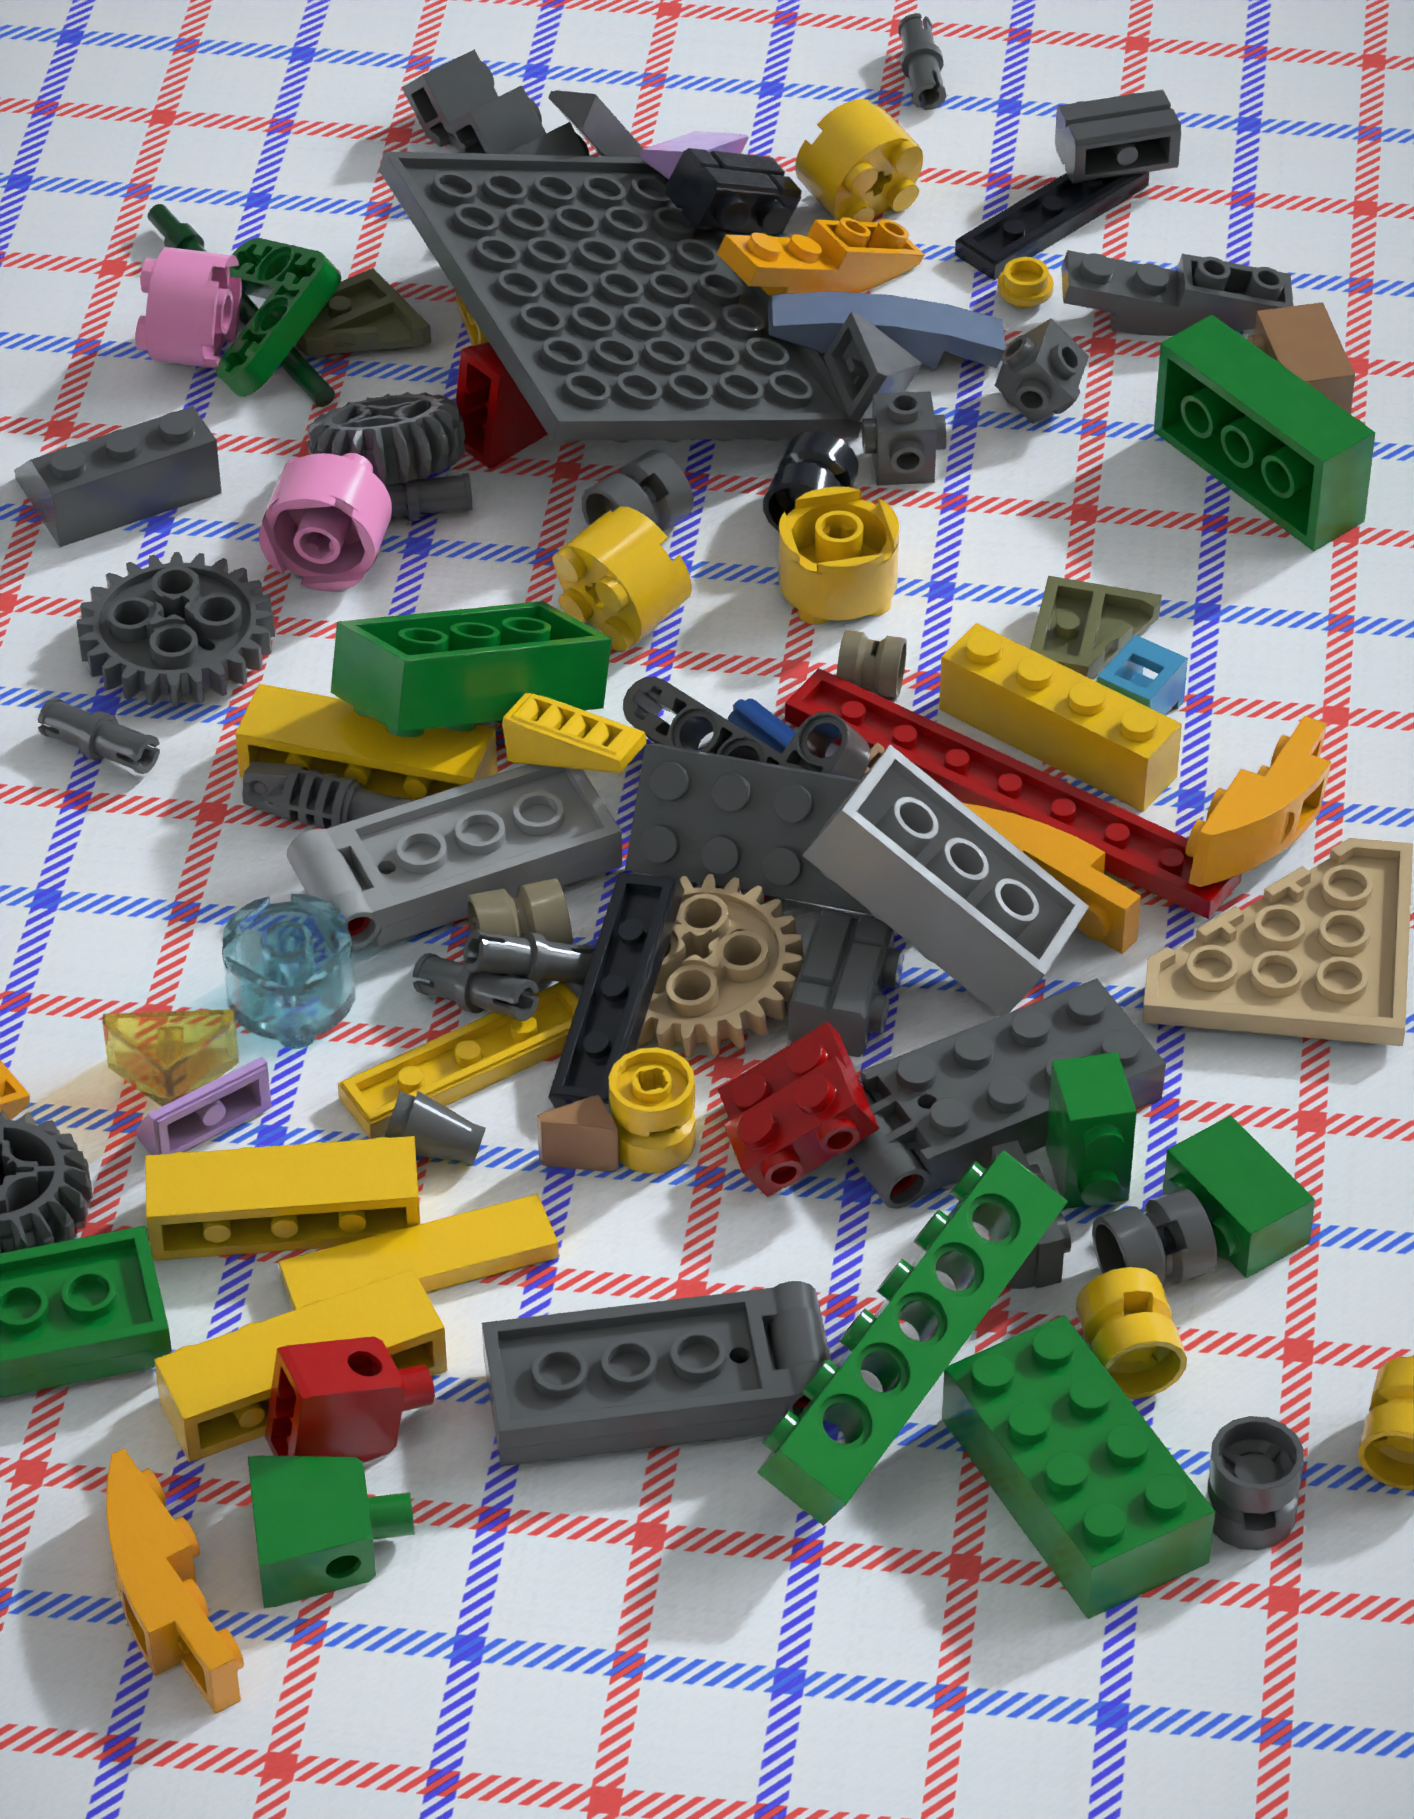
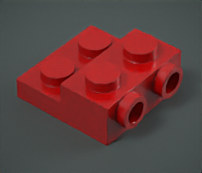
(796, 1110)

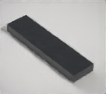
(1043, 220)
(617, 985)

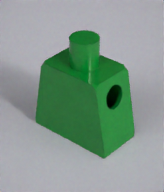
(318, 1524)

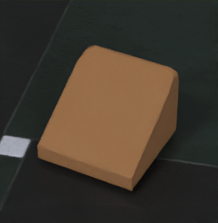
(578, 1136)

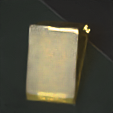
(172, 1050)

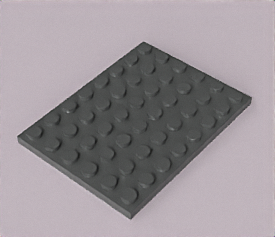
(610, 300)

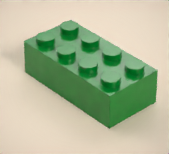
(1263, 432)
(466, 665)
(1077, 1466)

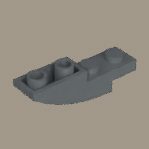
(1167, 301)

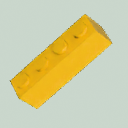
(1060, 717)
(332, 738)
(279, 1197)
(222, 1387)

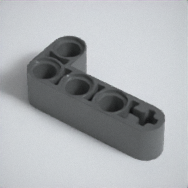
(696, 720)

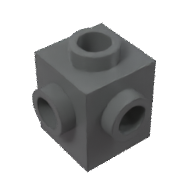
(1041, 371)
(903, 425)

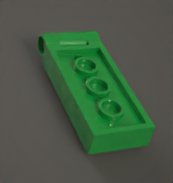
(79, 1311)

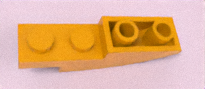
(829, 259)
(1262, 810)
(1080, 868)
(160, 1587)

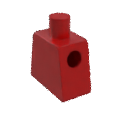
(493, 408)
(341, 1399)

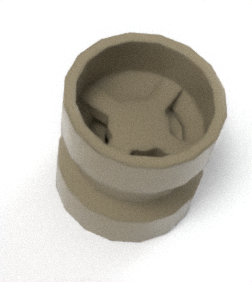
(873, 662)

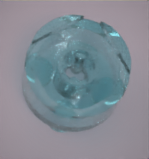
(289, 968)

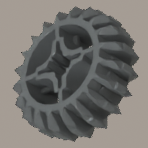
(398, 434)
(41, 1184)

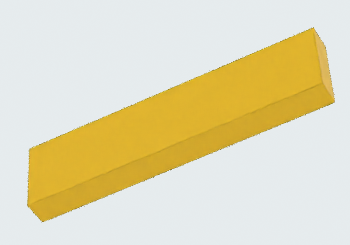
(461, 1060)
(438, 1252)

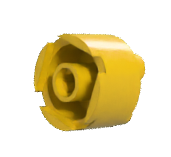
(860, 163)
(838, 555)
(621, 577)

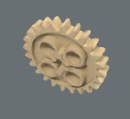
(723, 968)

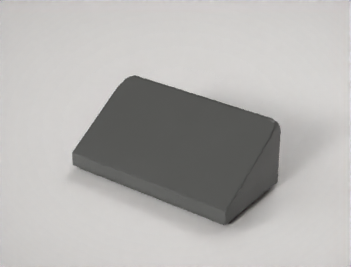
(596, 123)

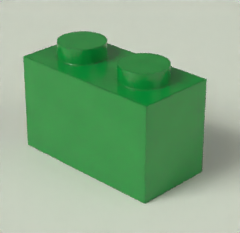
(1091, 1130)
(1247, 1195)

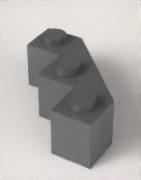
(463, 109)

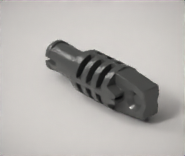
(311, 795)

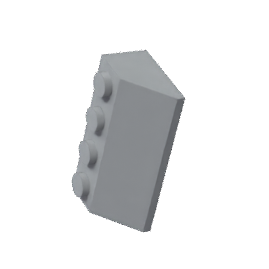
(946, 882)

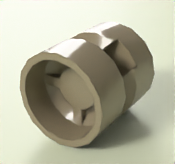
(535, 909)

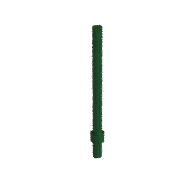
(184, 236)

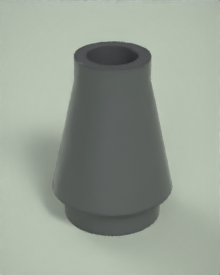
(436, 1128)

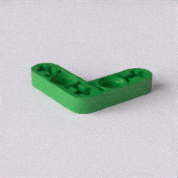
(296, 289)

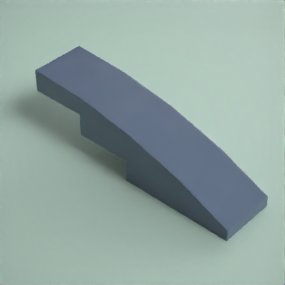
(914, 324)

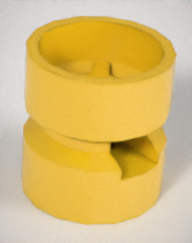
(653, 1109)
(1132, 1330)
(1388, 1431)

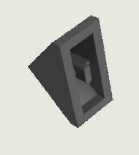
(865, 364)

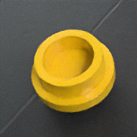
(1025, 282)

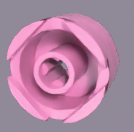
(188, 306)
(326, 520)

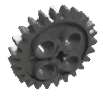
(175, 628)

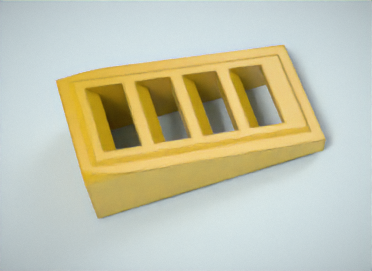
(567, 737)

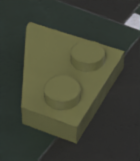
(364, 317)
(1090, 622)

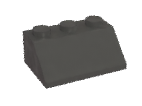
(123, 476)

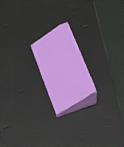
(666, 155)
(207, 1110)

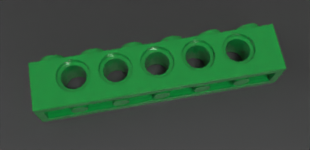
(825, 1473)

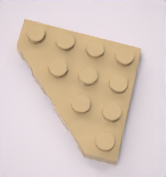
(1305, 960)

